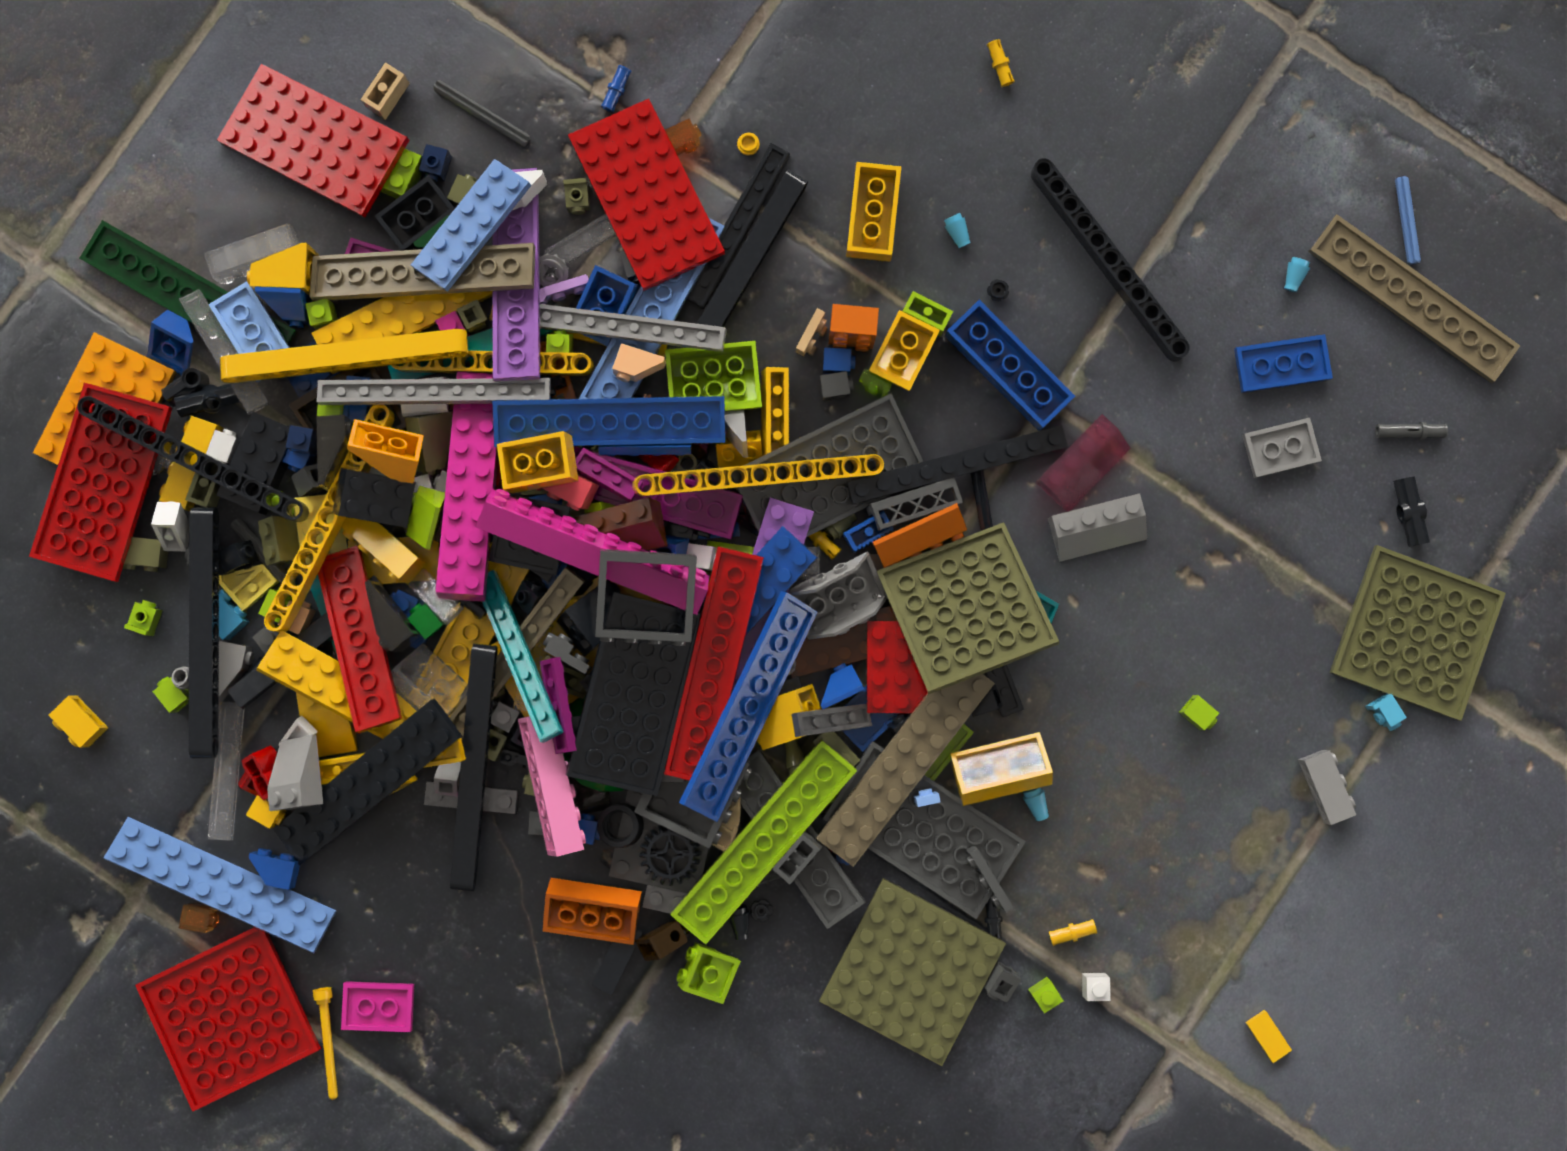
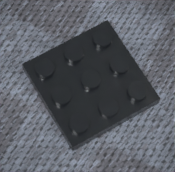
(516, 555)

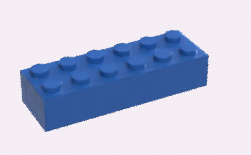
(1009, 365)

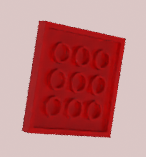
(891, 671)

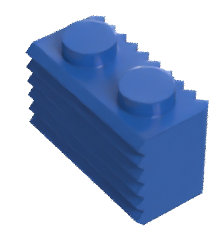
(866, 533)

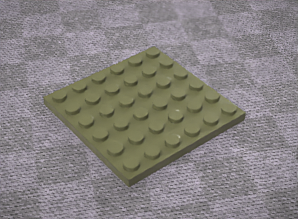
(967, 608)
(1417, 633)
(912, 971)

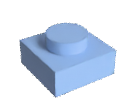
(926, 797)

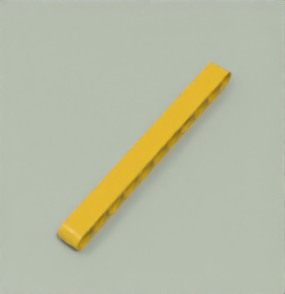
(344, 356)
(770, 474)
(309, 544)

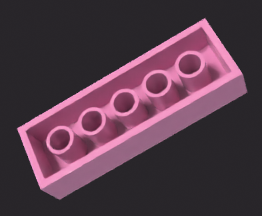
(552, 793)

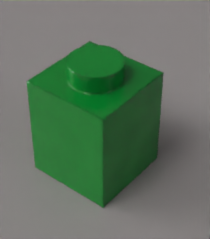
(425, 620)

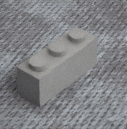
(1327, 787)

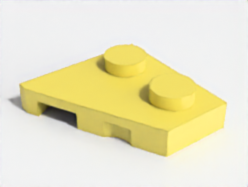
(248, 585)

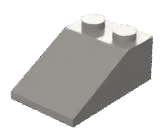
(295, 775)

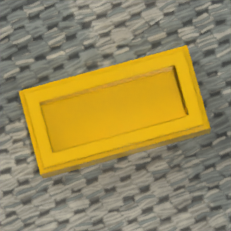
(1268, 1036)

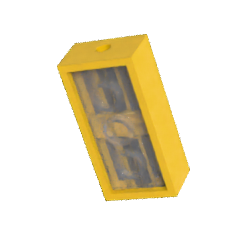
(1001, 769)

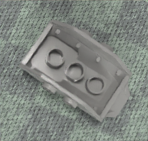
(843, 595)

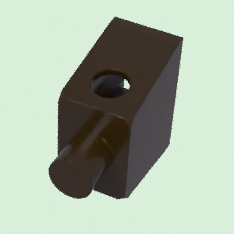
(662, 940)

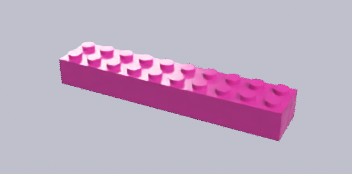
(469, 481)
(581, 545)

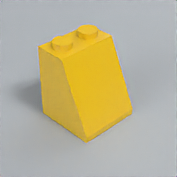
(284, 269)
(779, 724)

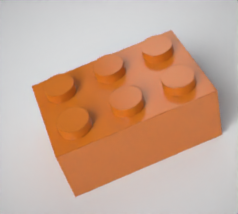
(853, 327)

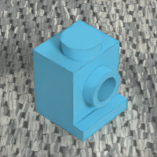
(1387, 711)

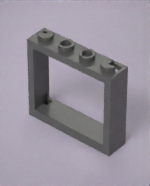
(632, 636)
(714, 834)

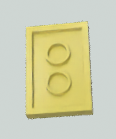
(314, 504)

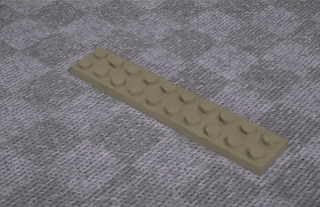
(392, 274)
(1414, 298)
(901, 767)

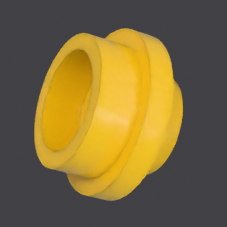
(748, 144)

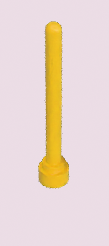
(322, 998)

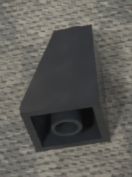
(580, 619)

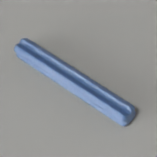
(1407, 220)

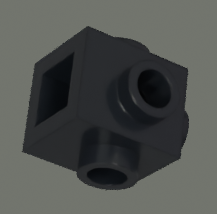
(529, 594)

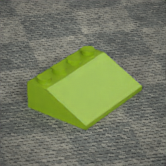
(716, 373)

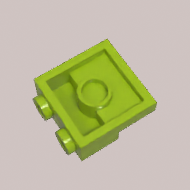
(707, 973)

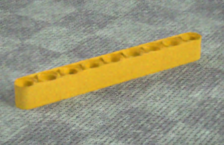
(482, 357)

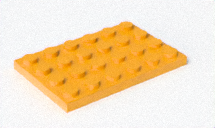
(108, 367)

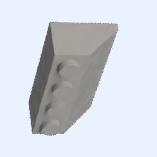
(1099, 527)

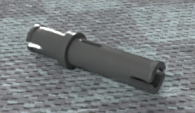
(1418, 431)

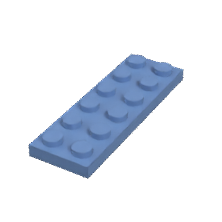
(471, 225)

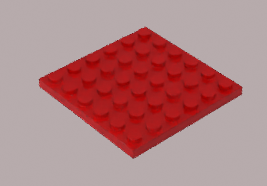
(227, 1017)

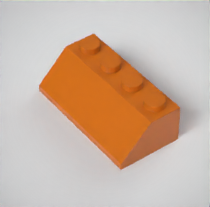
(920, 536)
(591, 911)

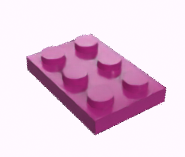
(377, 1006)

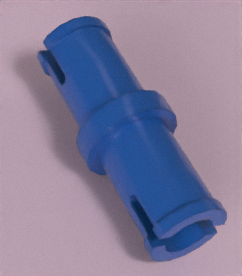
(616, 88)

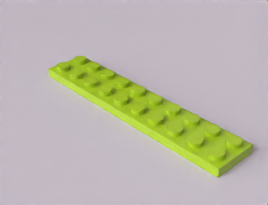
(763, 841)

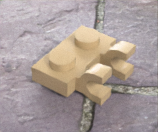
(816, 324)

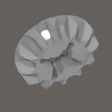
(552, 261)

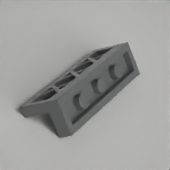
(909, 498)

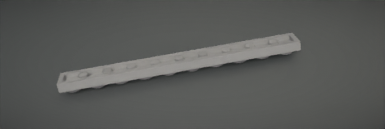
(632, 327)
(429, 391)

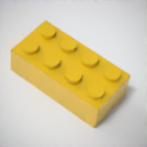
(873, 211)

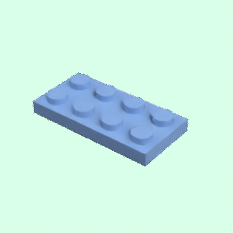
(247, 321)

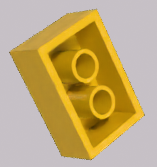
(537, 462)

